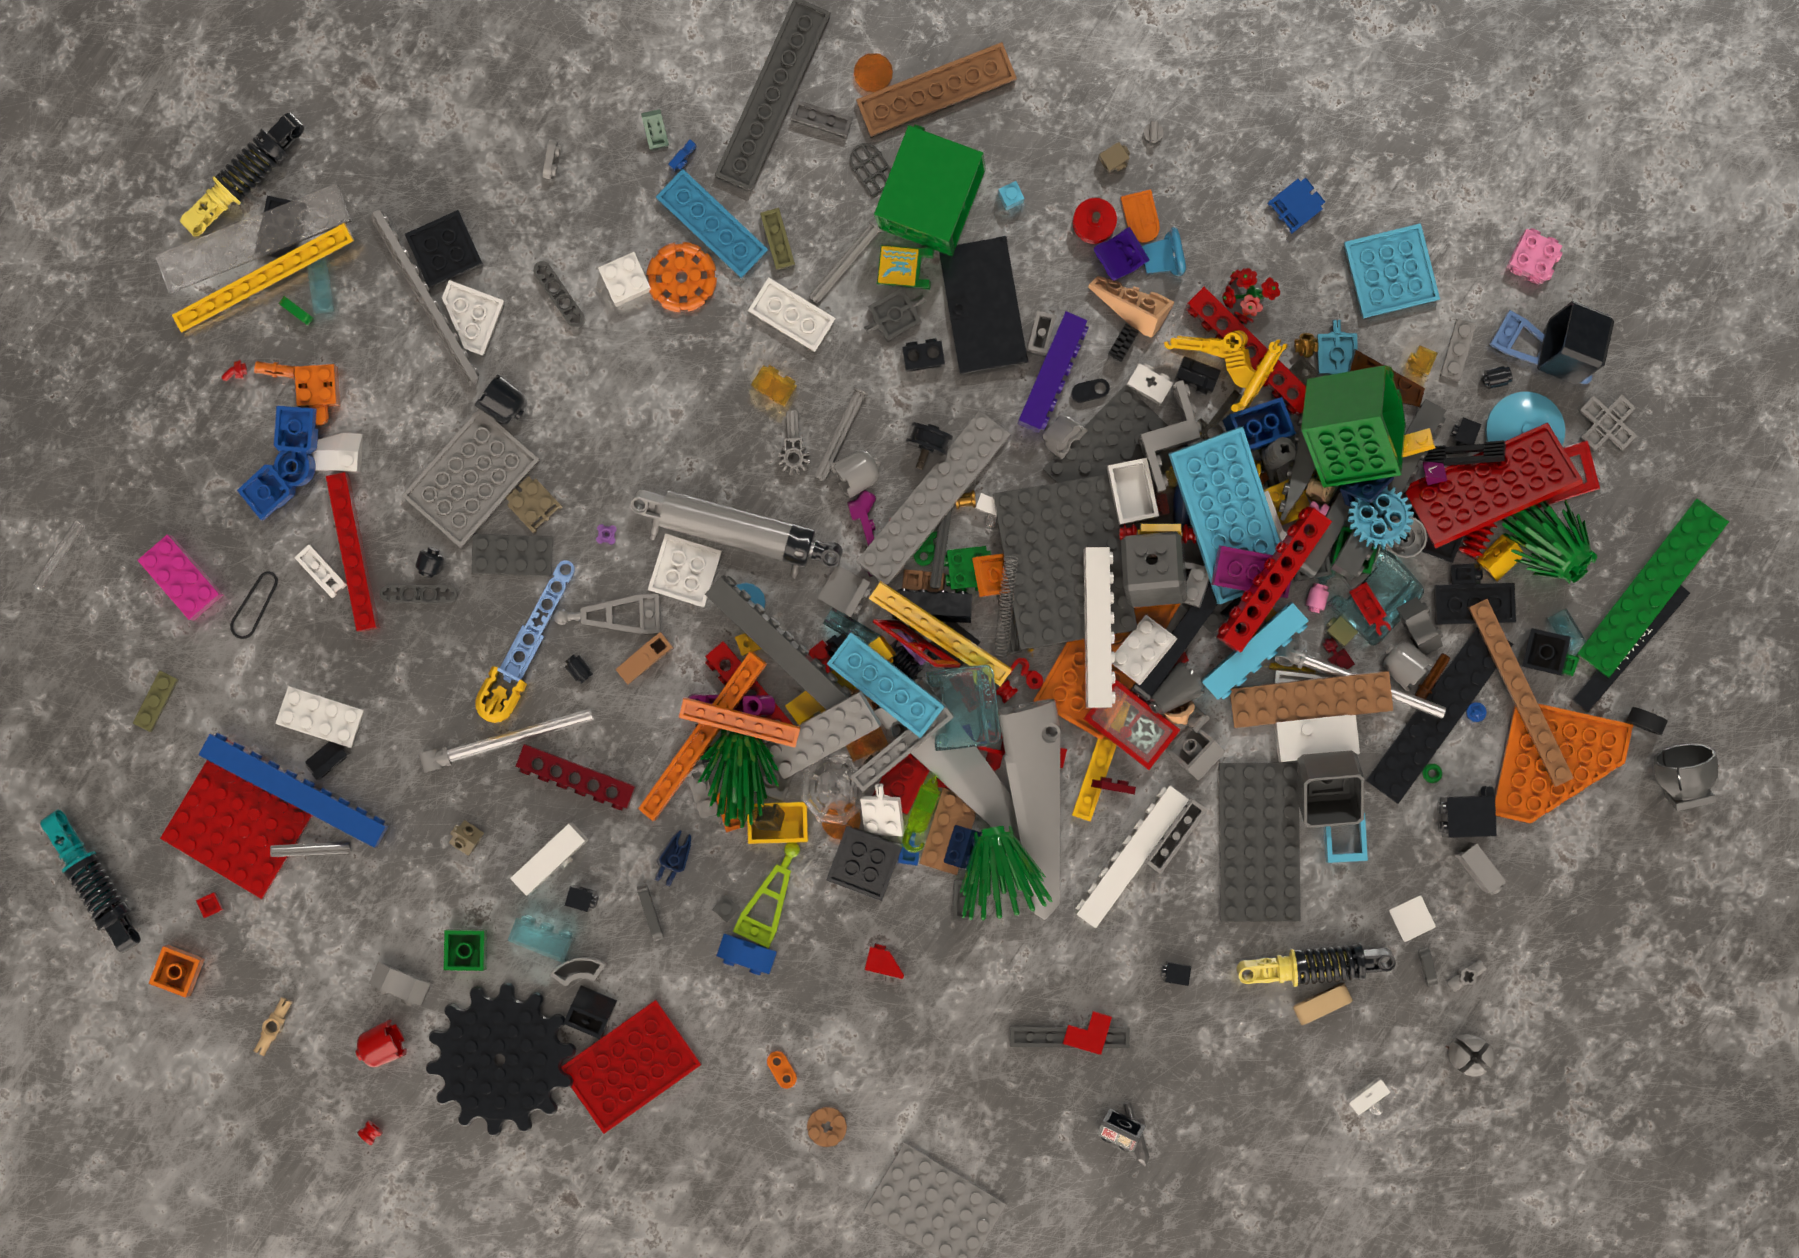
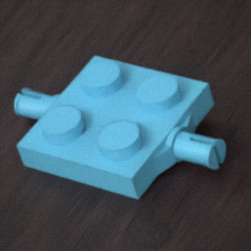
(1335, 350)

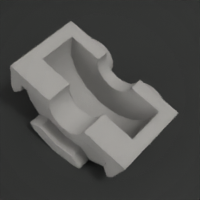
(1062, 434)

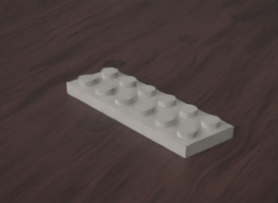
(826, 734)

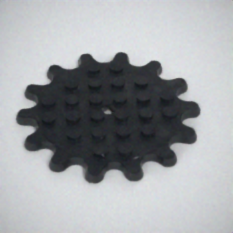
(530, 1054)

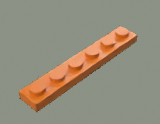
(739, 722)

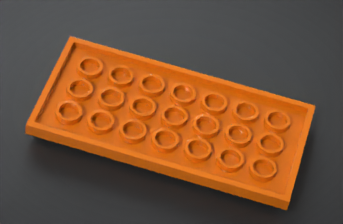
(1067, 676)

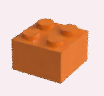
(176, 971)

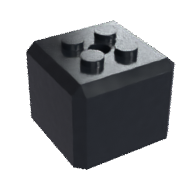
(1575, 343)

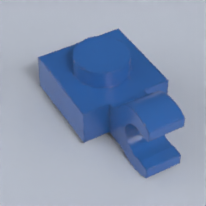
(909, 858)

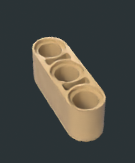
(1322, 1003)

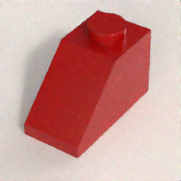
(882, 962)

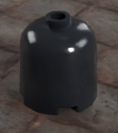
(501, 401)

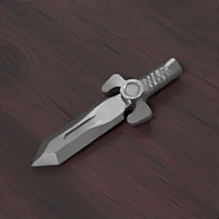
(1141, 1149)

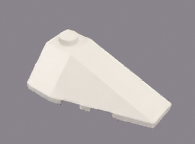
(338, 453)

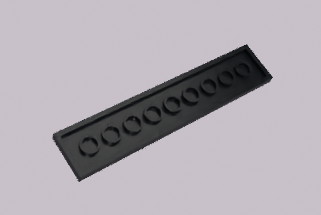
(1426, 732)

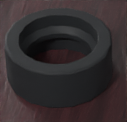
(1647, 720)

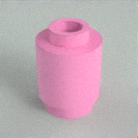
(1317, 598)

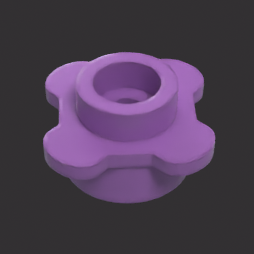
(601, 534)

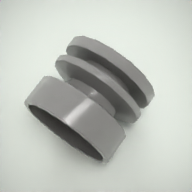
(1413, 543)

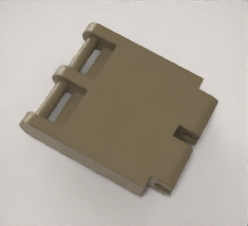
(532, 503)

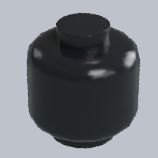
(429, 562)

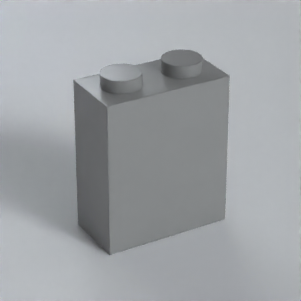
(1480, 868)

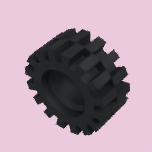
(1123, 342)

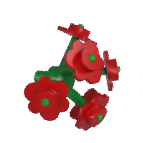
(1247, 279)

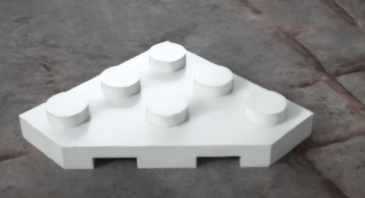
(472, 315)

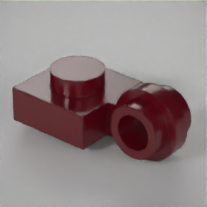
(1338, 658)

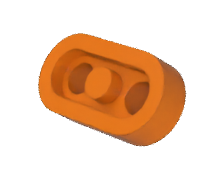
(782, 1069)

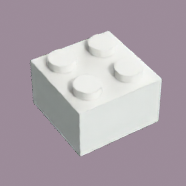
(624, 279)

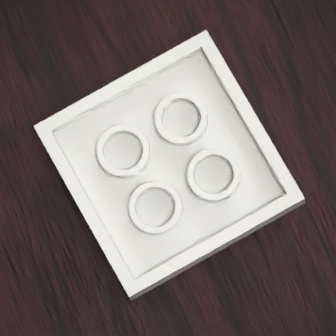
(684, 570)

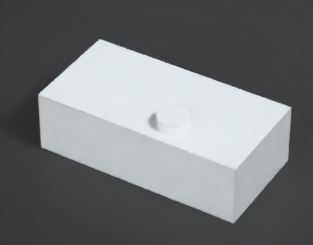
(1316, 736)
(549, 859)

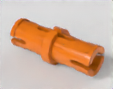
(274, 369)

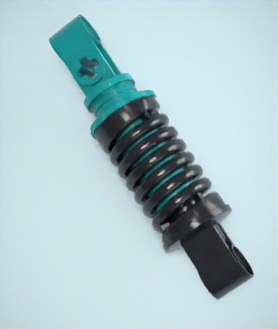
(83, 873)

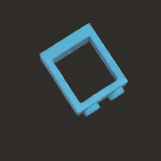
(1346, 857)

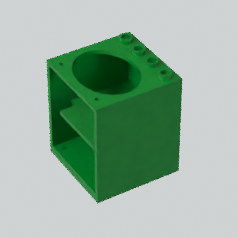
(930, 190)

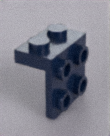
(1364, 490)

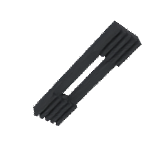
(1493, 452)

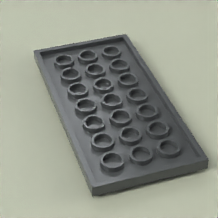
(1259, 842)

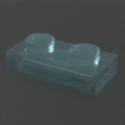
(1565, 625)

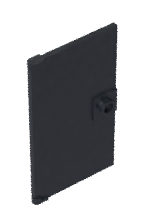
(983, 306)

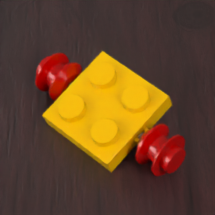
(1186, 533)

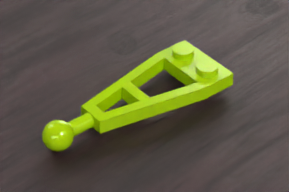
(754, 929)

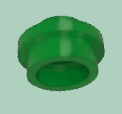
(1438, 773)

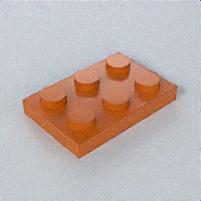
(989, 574)

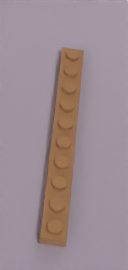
(1520, 692)

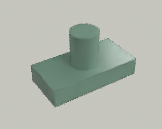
(655, 129)

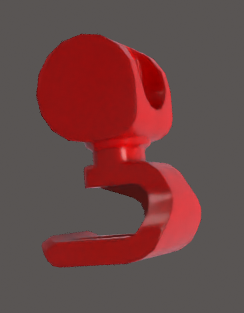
(1033, 679)

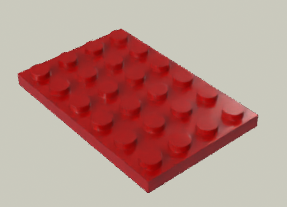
(630, 1066)

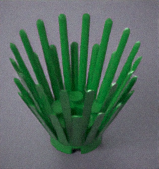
(1000, 856)

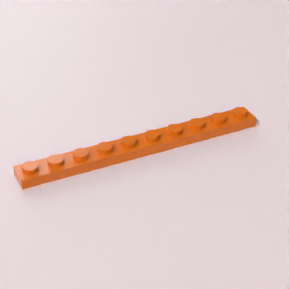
(700, 738)

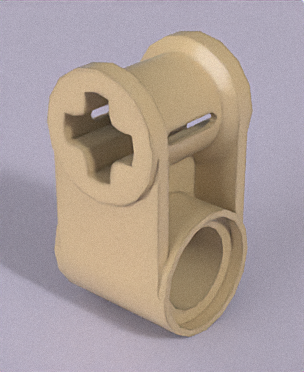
(1318, 493)

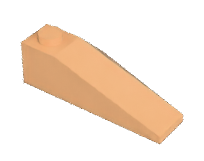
(1138, 309)

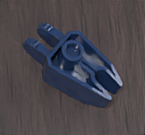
(673, 857)

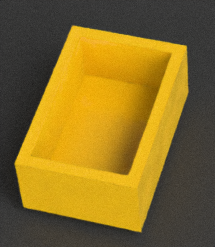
(793, 827)

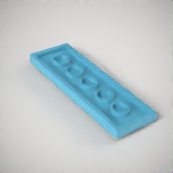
(886, 685)

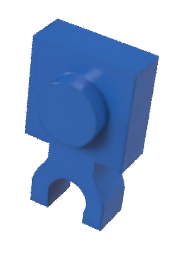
(680, 159)

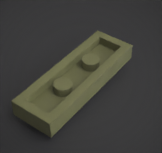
(777, 239)
(155, 701)

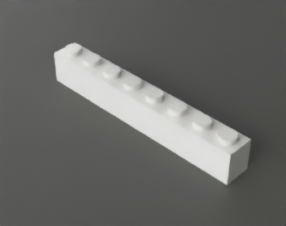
(1098, 627)
(1132, 856)

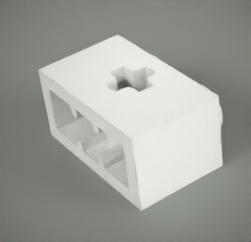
(1153, 393)

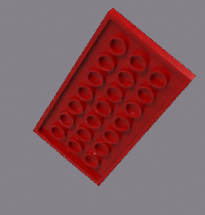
(1487, 492)

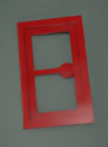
(918, 648)

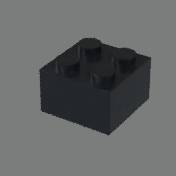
(1547, 652)

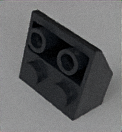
(590, 1012)

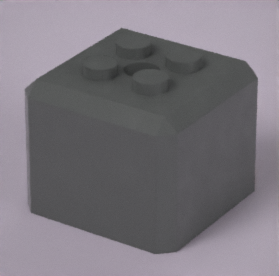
(1157, 583)
(1330, 789)

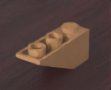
(644, 658)

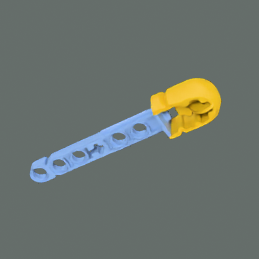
(515, 670)

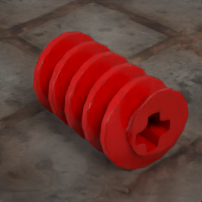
(1476, 541)

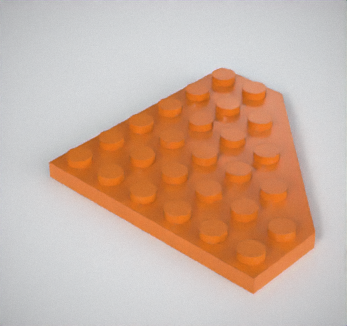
(1589, 746)

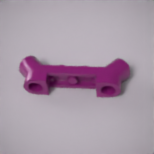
(859, 510)
(750, 704)

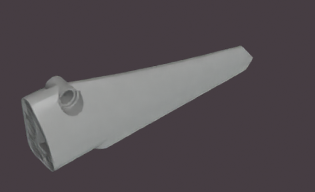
(1034, 782)

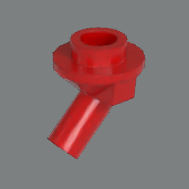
(238, 369)

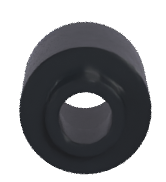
(1497, 377)
(578, 668)

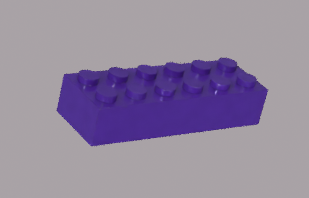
(1054, 367)

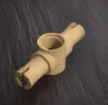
(268, 1035)

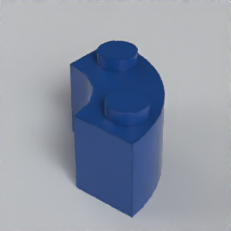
(747, 954)

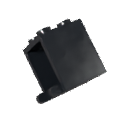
(1468, 815)

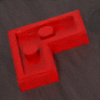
(1092, 1038)

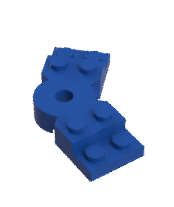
(277, 483)

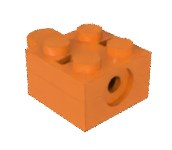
(315, 389)

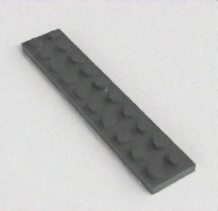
(772, 94)

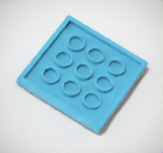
(1391, 271)

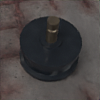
(928, 439)

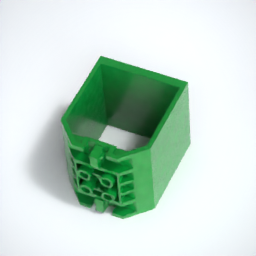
(1354, 426)

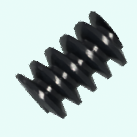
(903, 663)

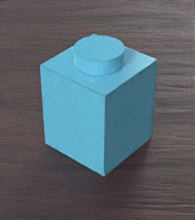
(1011, 195)

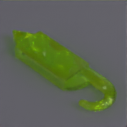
(921, 813)

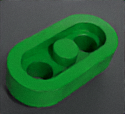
(927, 547)

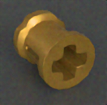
(966, 499)

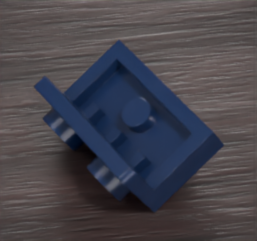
(960, 846)

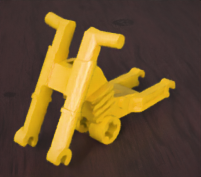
(1236, 360)

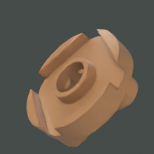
(817, 1133)

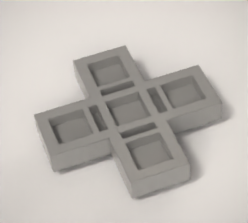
(1608, 422)

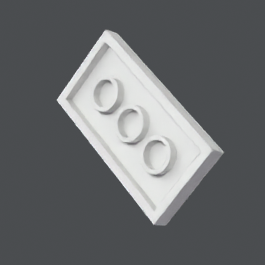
(791, 315)
(319, 717)

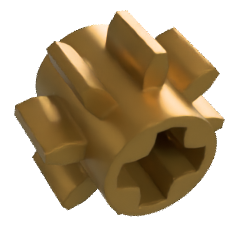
(1306, 345)

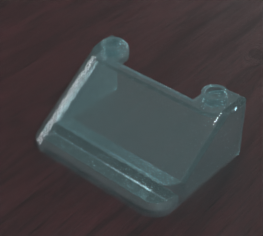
(1392, 587)
(973, 701)

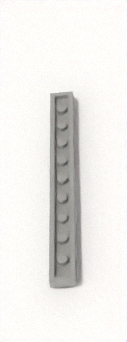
(421, 291)

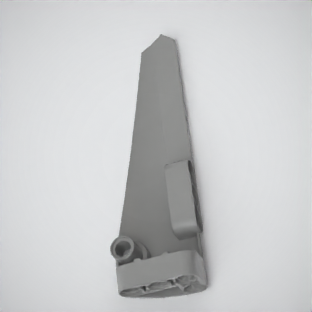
(962, 772)

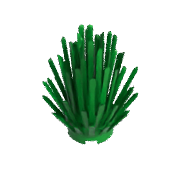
(1557, 549)
(740, 775)

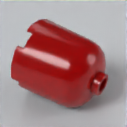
(380, 1045)

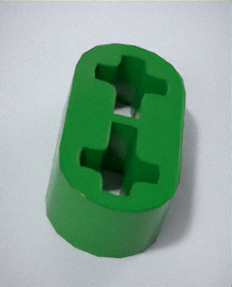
(296, 310)

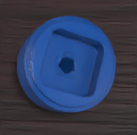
(1476, 712)

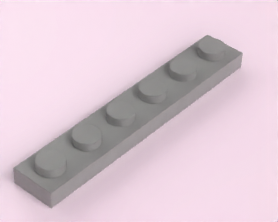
(896, 752)

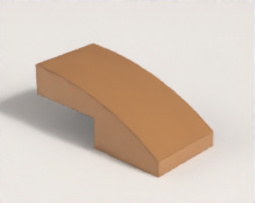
(919, 580)

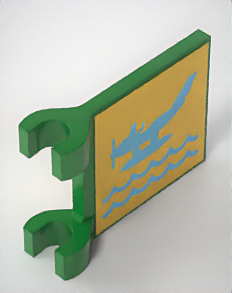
(902, 266)

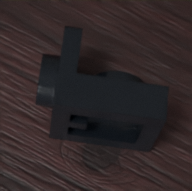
(1466, 573)

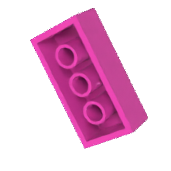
(180, 577)

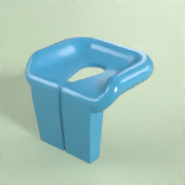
(1162, 256)

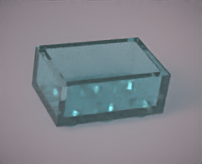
(542, 938)

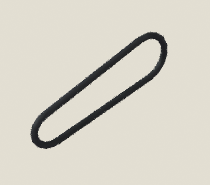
(246, 599)

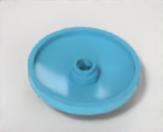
(1522, 413)

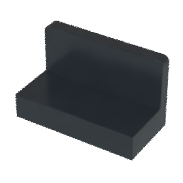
(326, 759)

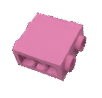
(1535, 256)

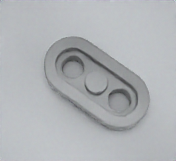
(552, 152)

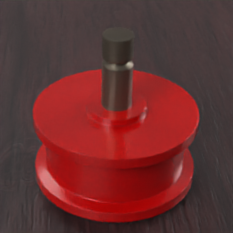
(1094, 220)

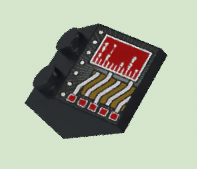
(1121, 1131)

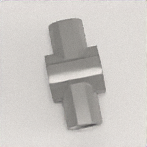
(1458, 982)

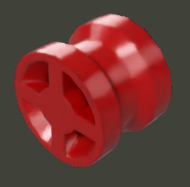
(1006, 691)
(370, 1132)

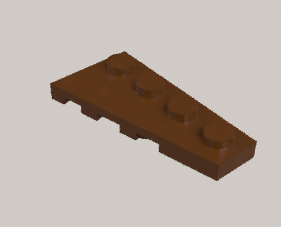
(1410, 391)

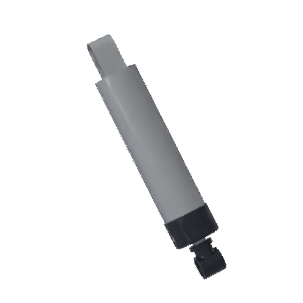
(735, 528)

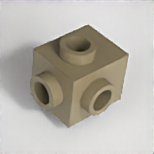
(465, 837)

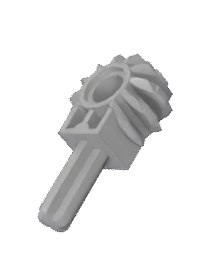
(793, 445)

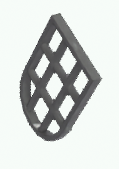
(862, 164)

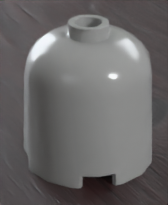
(856, 472)
(1406, 664)

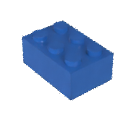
(1262, 423)

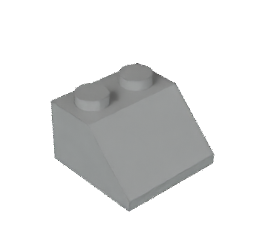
(1195, 752)

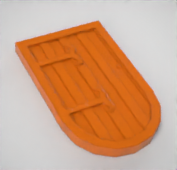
(1141, 215)

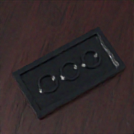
(1454, 599)

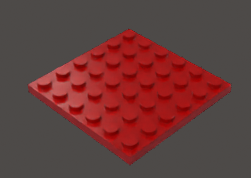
(233, 826)

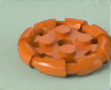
(678, 265)

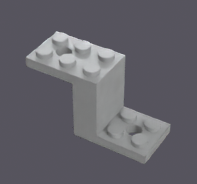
(1170, 436)

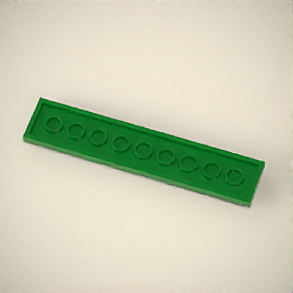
(1652, 588)

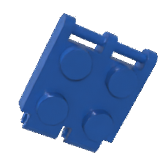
(1297, 204)

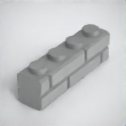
(1175, 835)

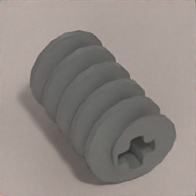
(1278, 453)

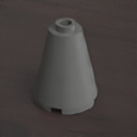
(1176, 689)

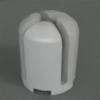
(1482, 1054)

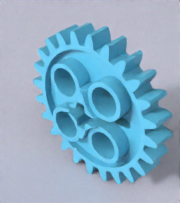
(1365, 526)

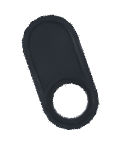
(1086, 391)

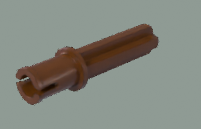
(1424, 689)

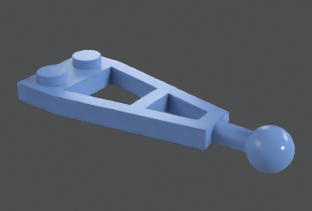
(1509, 331)

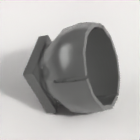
(1687, 774)

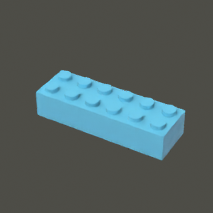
(1261, 646)

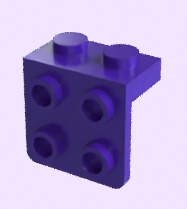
(1121, 254)

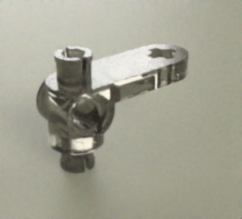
(1213, 424)

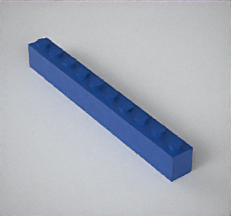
(293, 790)

